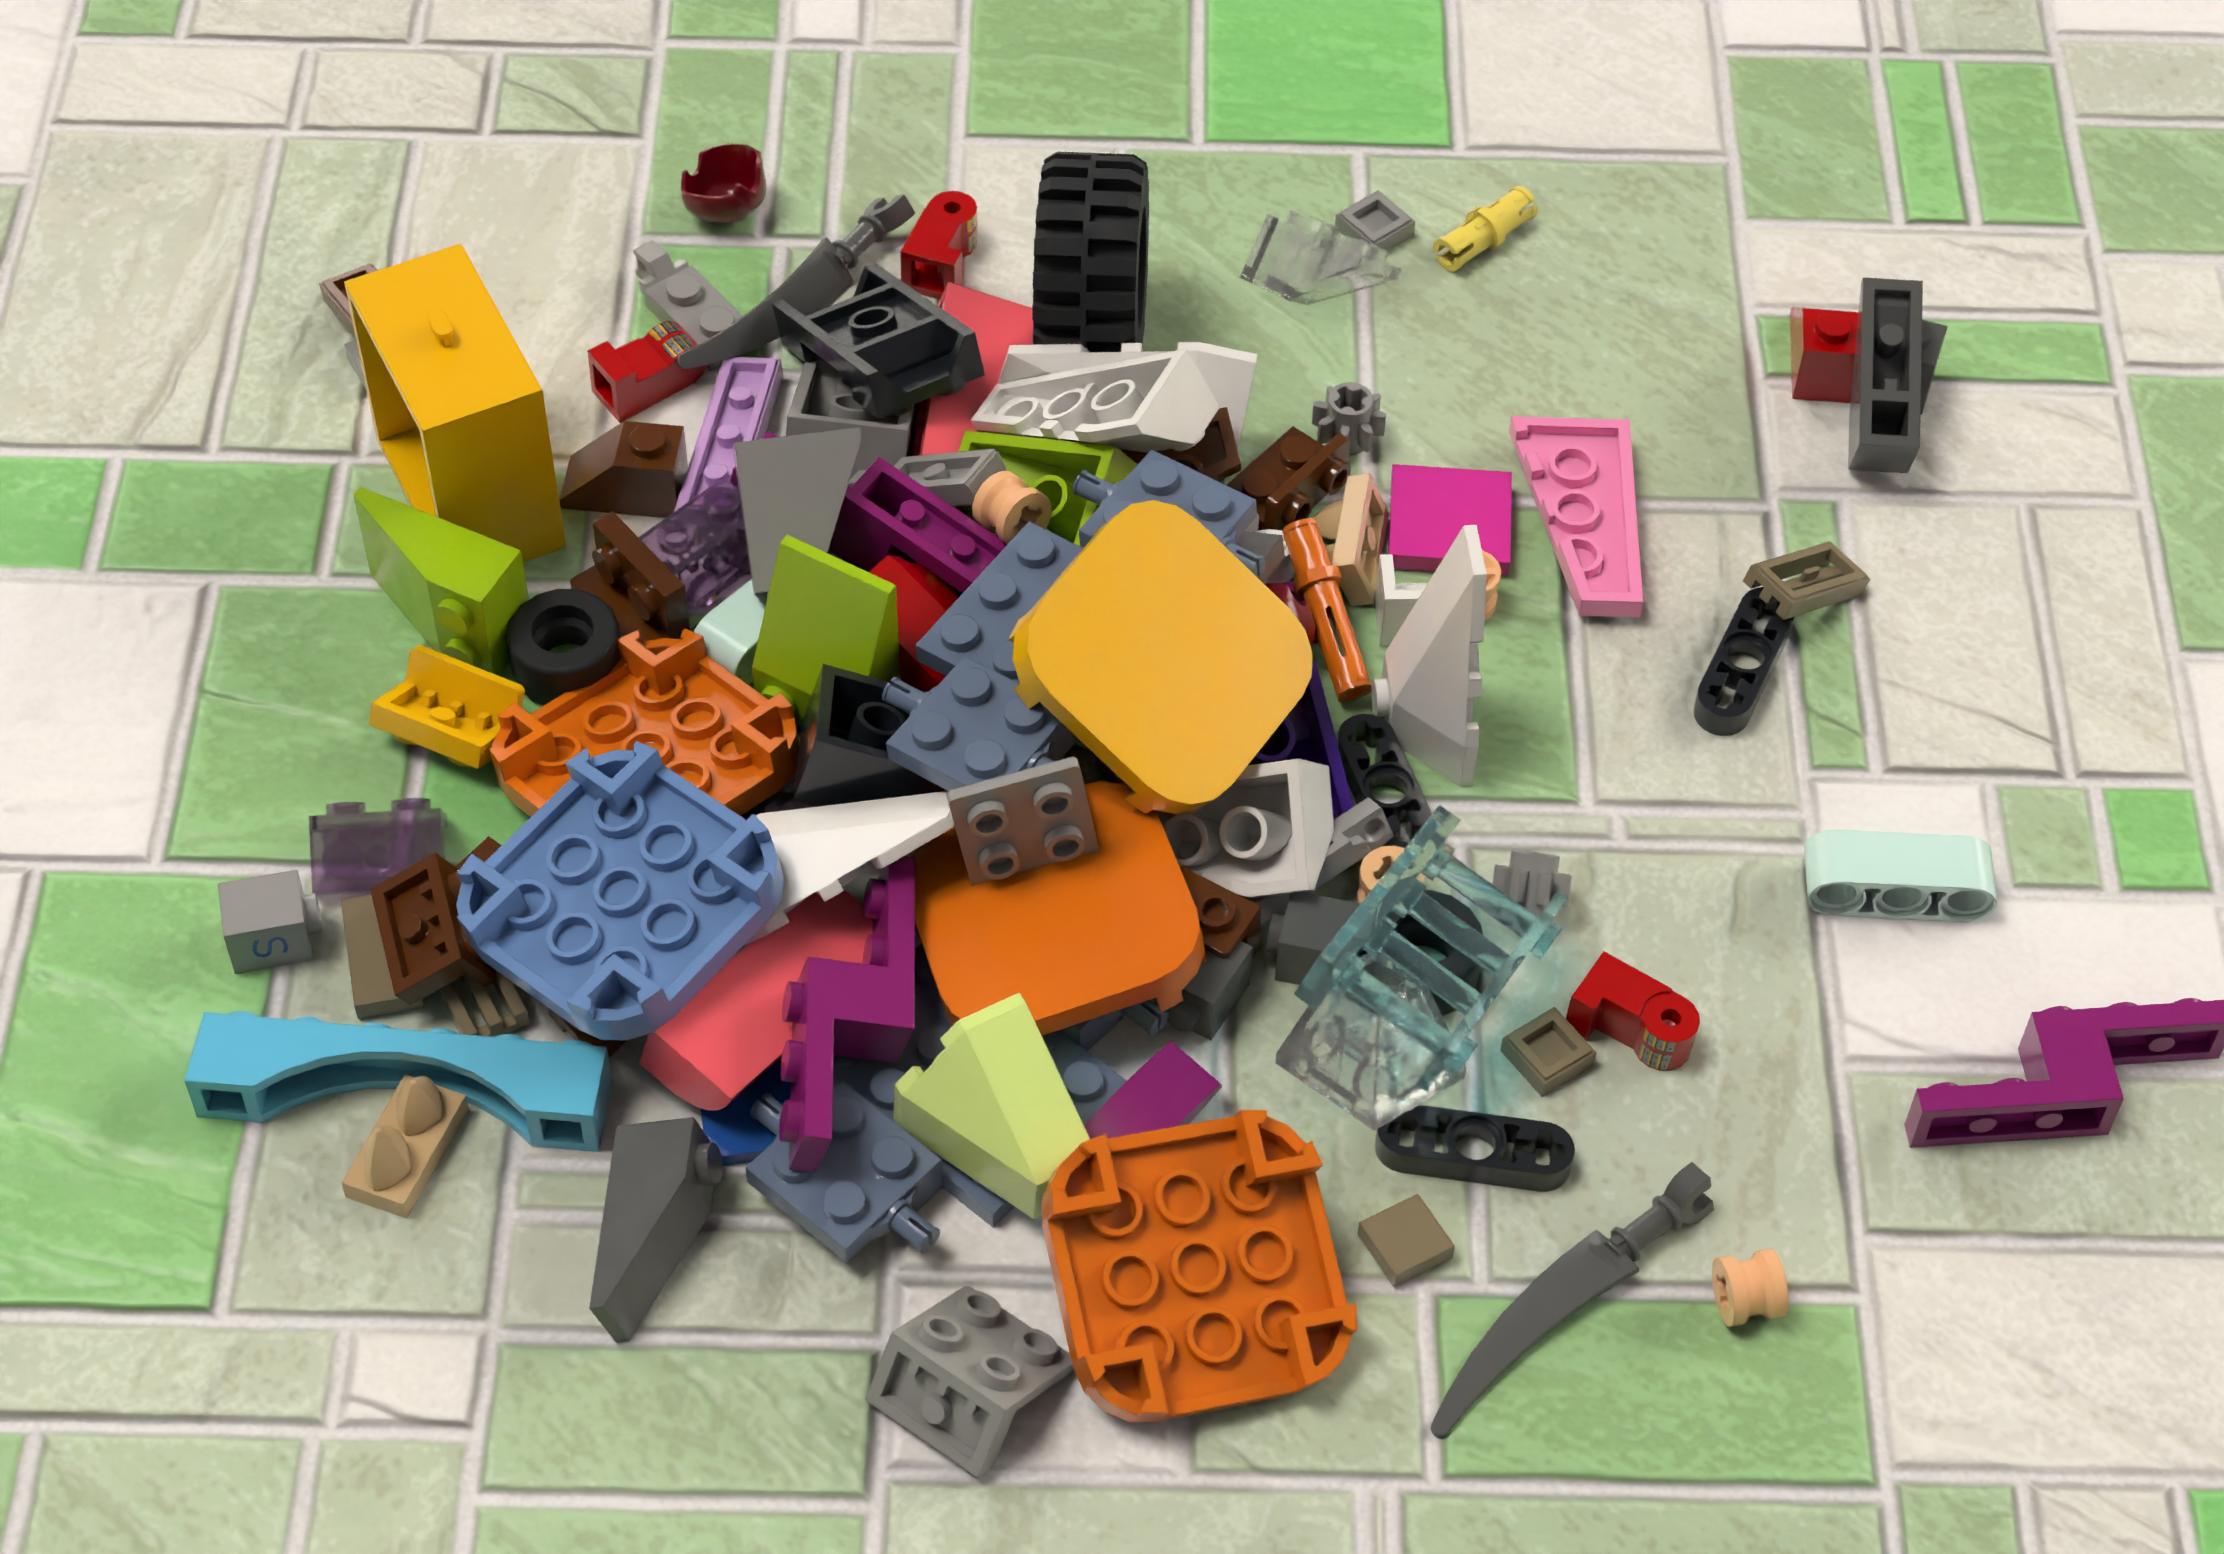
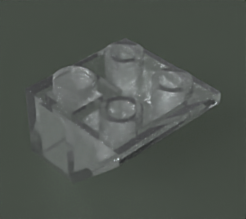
(1307, 263)
(1362, 1057)

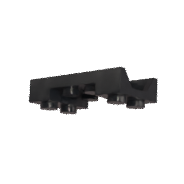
(886, 343)

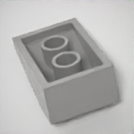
(826, 404)

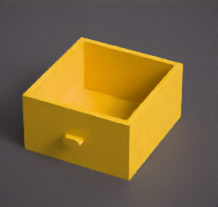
(456, 401)

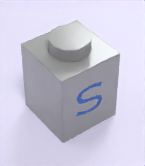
(268, 921)

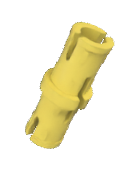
(1485, 228)

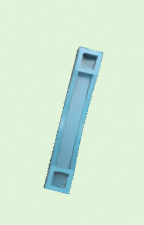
(265, 1066)

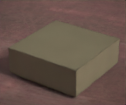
(1548, 1051)
(1406, 1240)

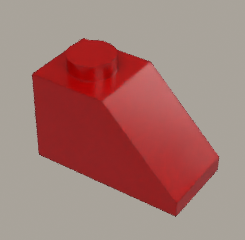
(1822, 354)

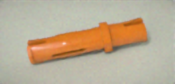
(1319, 586)

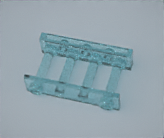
(1374, 932)

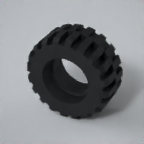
(1091, 251)

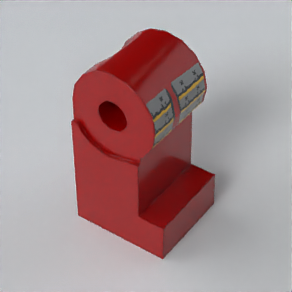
(939, 242)
(641, 370)
(1635, 1012)

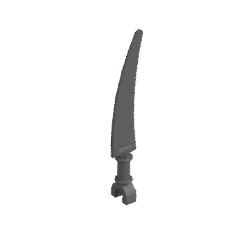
(807, 289)
(1568, 1286)

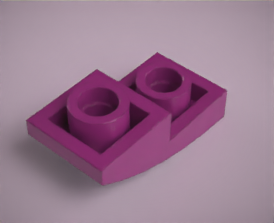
(1158, 1096)

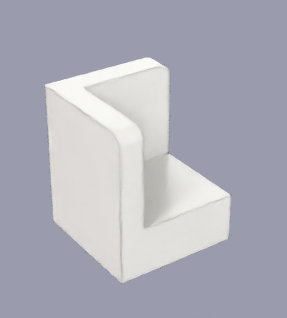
(1392, 600)

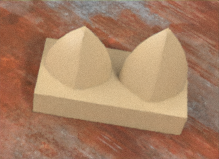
(1359, 533)
(405, 1145)

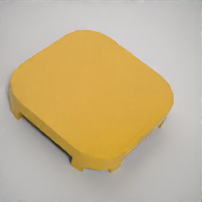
(1163, 657)

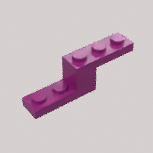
(899, 517)
(849, 1012)
(2068, 1073)

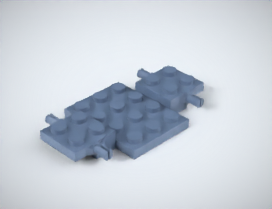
(974, 719)
(881, 1174)

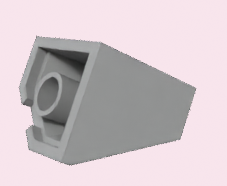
(793, 490)

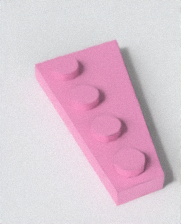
(1588, 506)

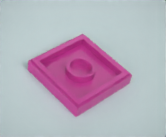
(1436, 503)

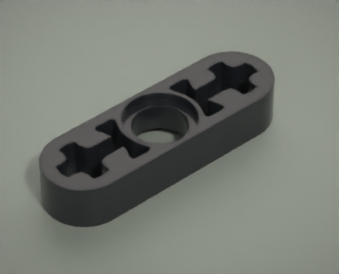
(1746, 682)
(1389, 768)
(1492, 1170)

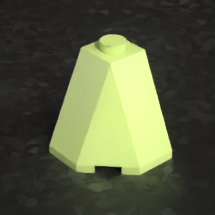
(994, 1104)

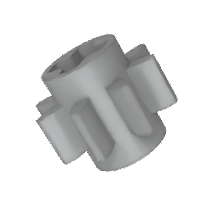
(1352, 412)
(1532, 879)

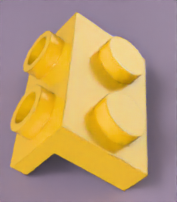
(446, 707)

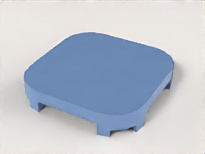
(621, 894)

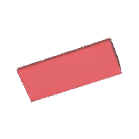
(997, 324)
(735, 1021)

